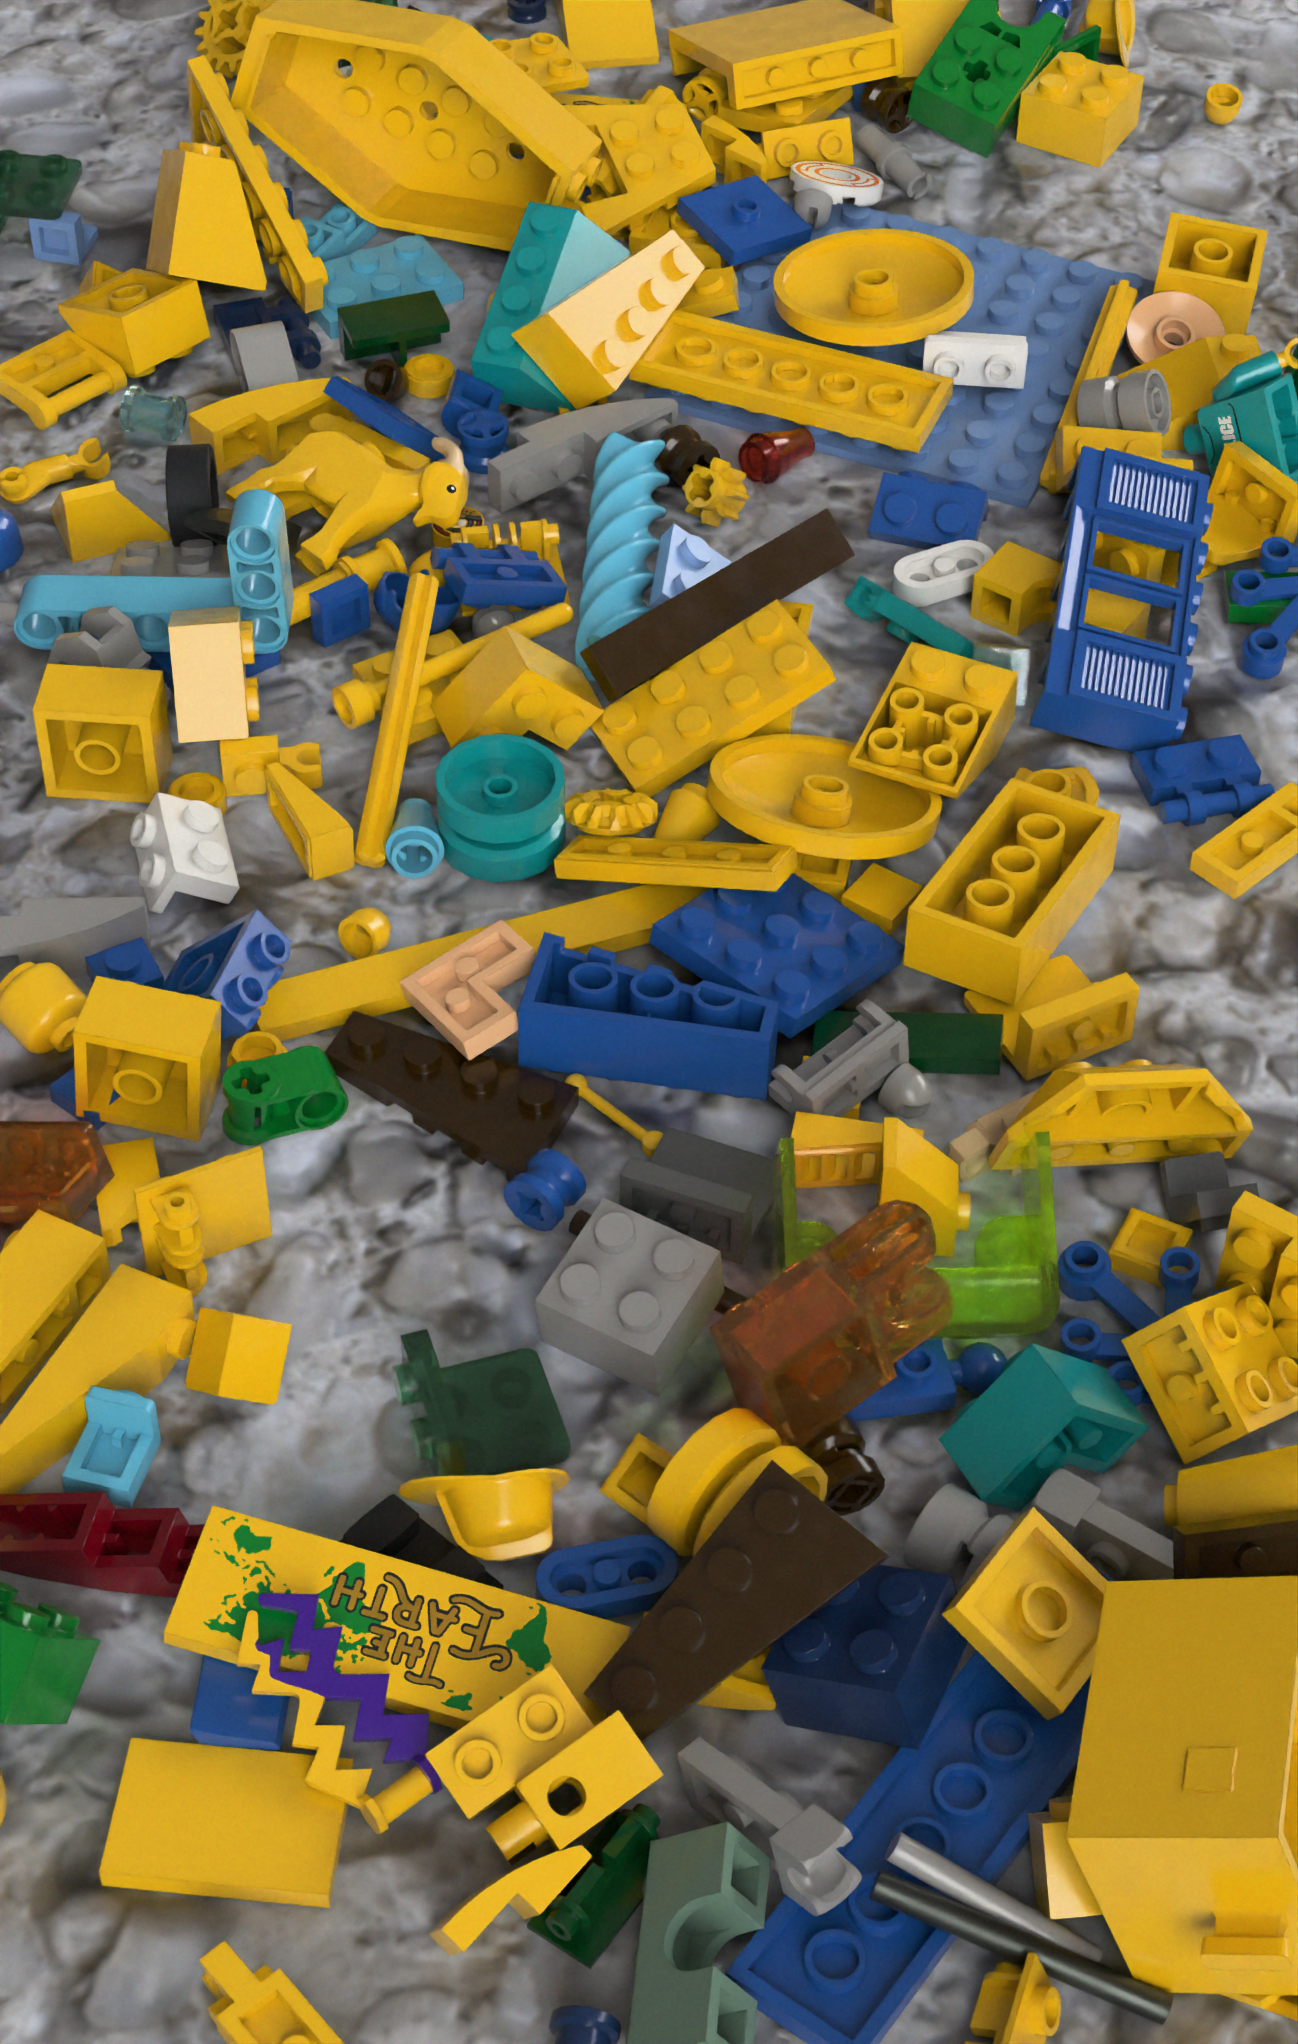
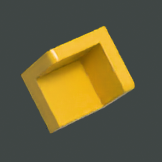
(238, 1356)

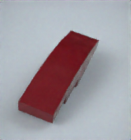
(95, 1546)

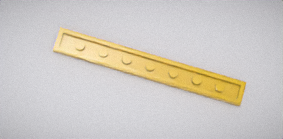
(373, 985)

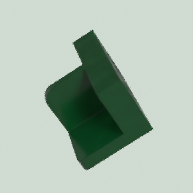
(391, 326)

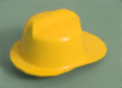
(1116, 25)
(494, 1514)

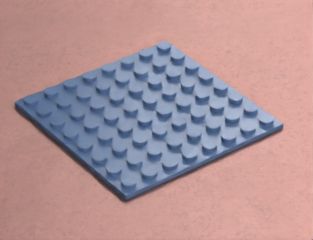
(984, 433)

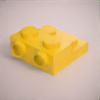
(1264, 1253)

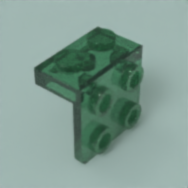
(36, 185)
(479, 1413)

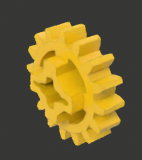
(227, 32)

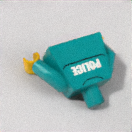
(1252, 407)

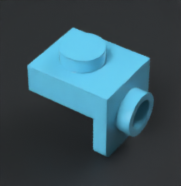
(114, 1445)

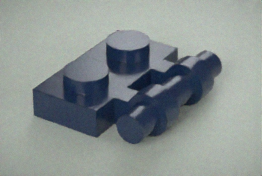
(249, 312)

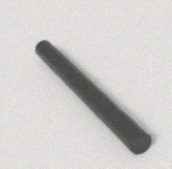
(1016, 1943)

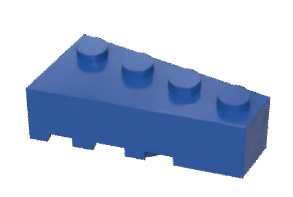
(643, 1025)

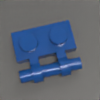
(498, 576)
(1200, 779)

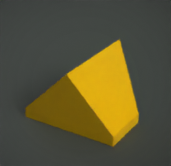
(101, 520)

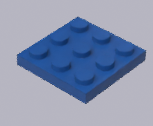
(779, 946)

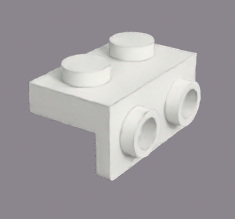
(977, 358)
(183, 850)

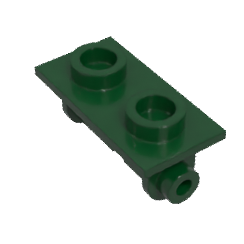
(604, 1891)

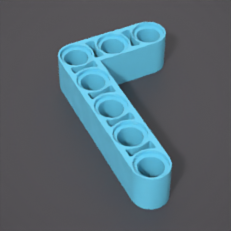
(257, 584)

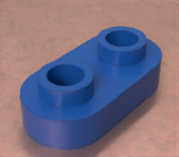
(606, 1574)

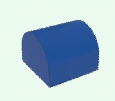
(465, 395)

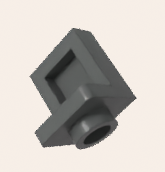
(1200, 1190)

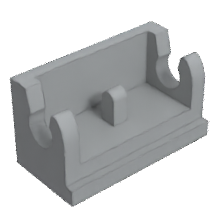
(844, 1068)

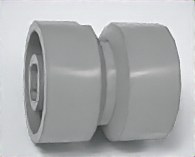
(1131, 403)
(954, 1535)

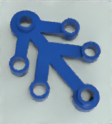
(1265, 648)
(1099, 1283)

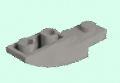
(568, 447)
(70, 930)

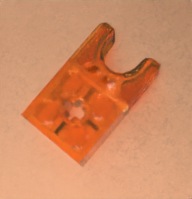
(835, 1323)

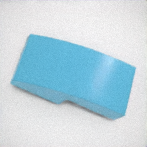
(337, 233)

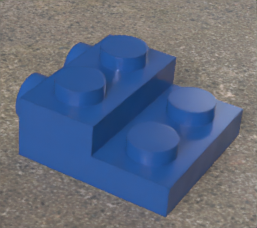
(233, 968)

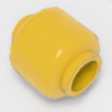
(40, 1006)

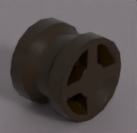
(887, 104)
(683, 451)

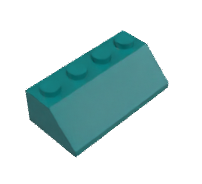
(548, 261)

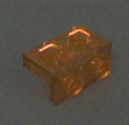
(50, 1169)

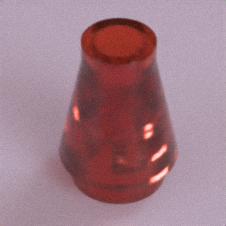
(772, 454)

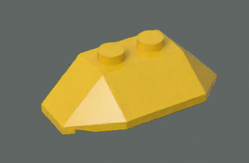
(1126, 1116)

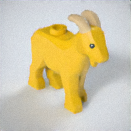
(358, 492)

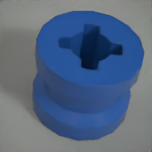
(482, 438)
(545, 1189)

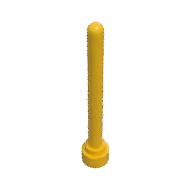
(359, 701)

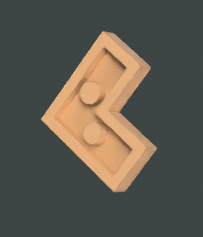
(462, 986)

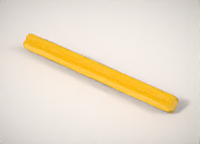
(1096, 361)
(396, 720)

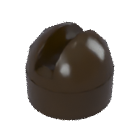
(379, 379)

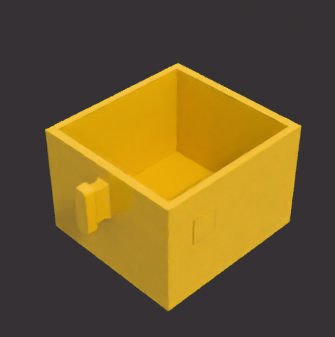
(1194, 1782)

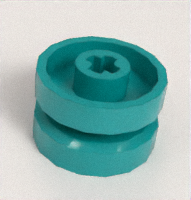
(500, 807)

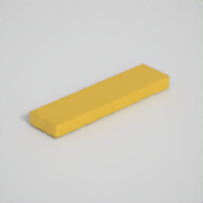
(677, 862)

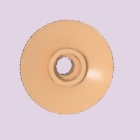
(1169, 318)

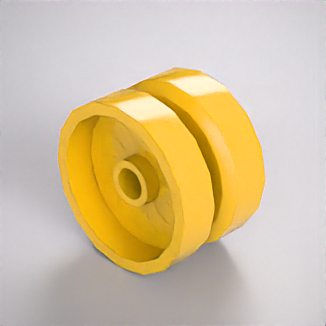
(714, 1474)

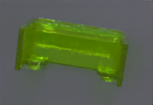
(1015, 1257)

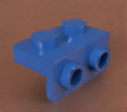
(926, 512)

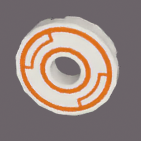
(837, 181)

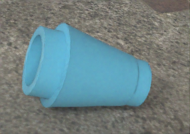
(414, 840)

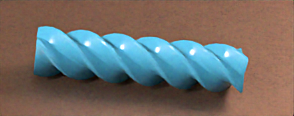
(618, 539)

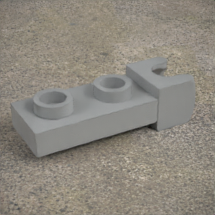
(1102, 1534)
(795, 1839)

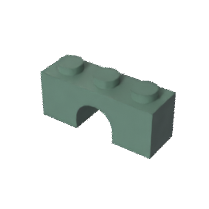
(695, 1900)

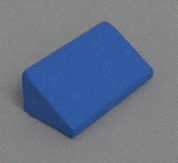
(230, 1714)

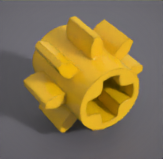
(715, 492)

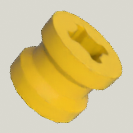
(705, 94)

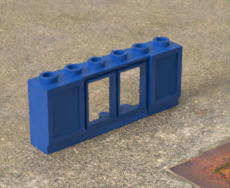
(1104, 681)

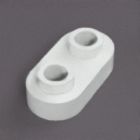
(939, 572)

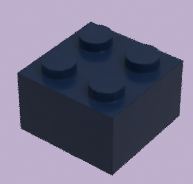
(870, 1659)

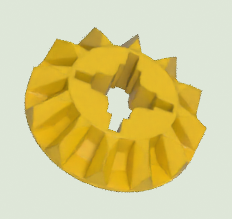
(611, 812)

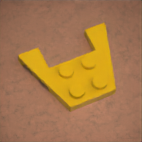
(652, 158)

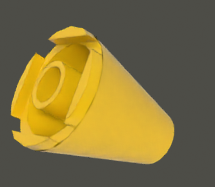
(1234, 1488)

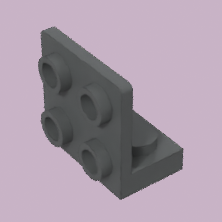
(701, 1191)

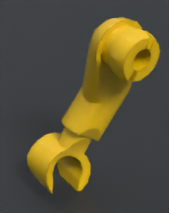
(24, 483)

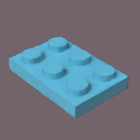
(382, 273)

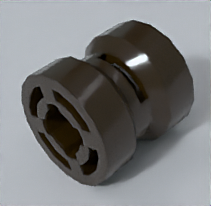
(852, 1476)

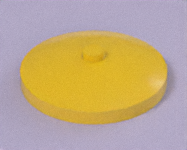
(873, 287)
(808, 798)

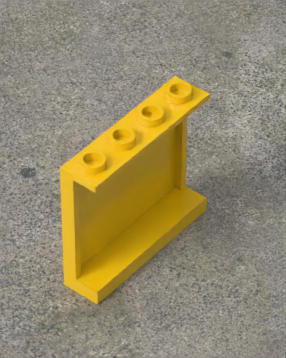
(790, 50)

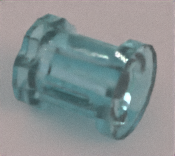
(153, 413)

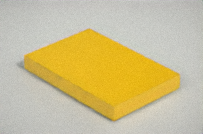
(223, 1824)

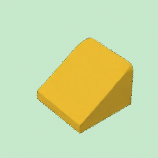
(636, 1476)

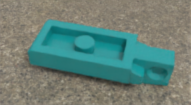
(905, 620)

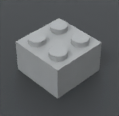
(630, 1296)

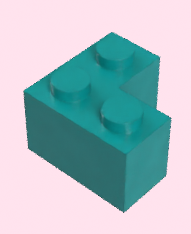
(1037, 1420)

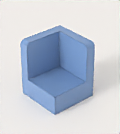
(62, 239)

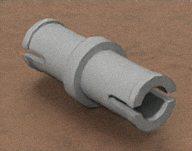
(893, 161)

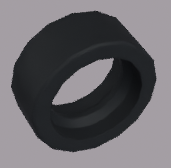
(189, 487)

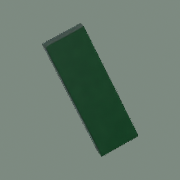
(935, 1040)

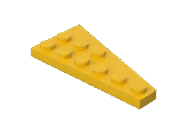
(284, 239)

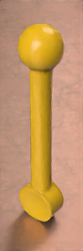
(649, 1139)

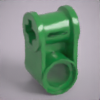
(286, 1091)

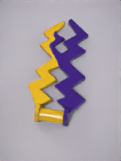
(321, 1684)

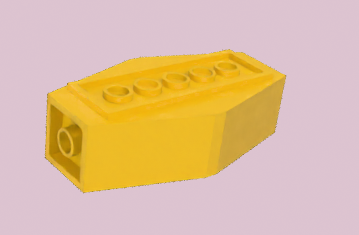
(377, 144)

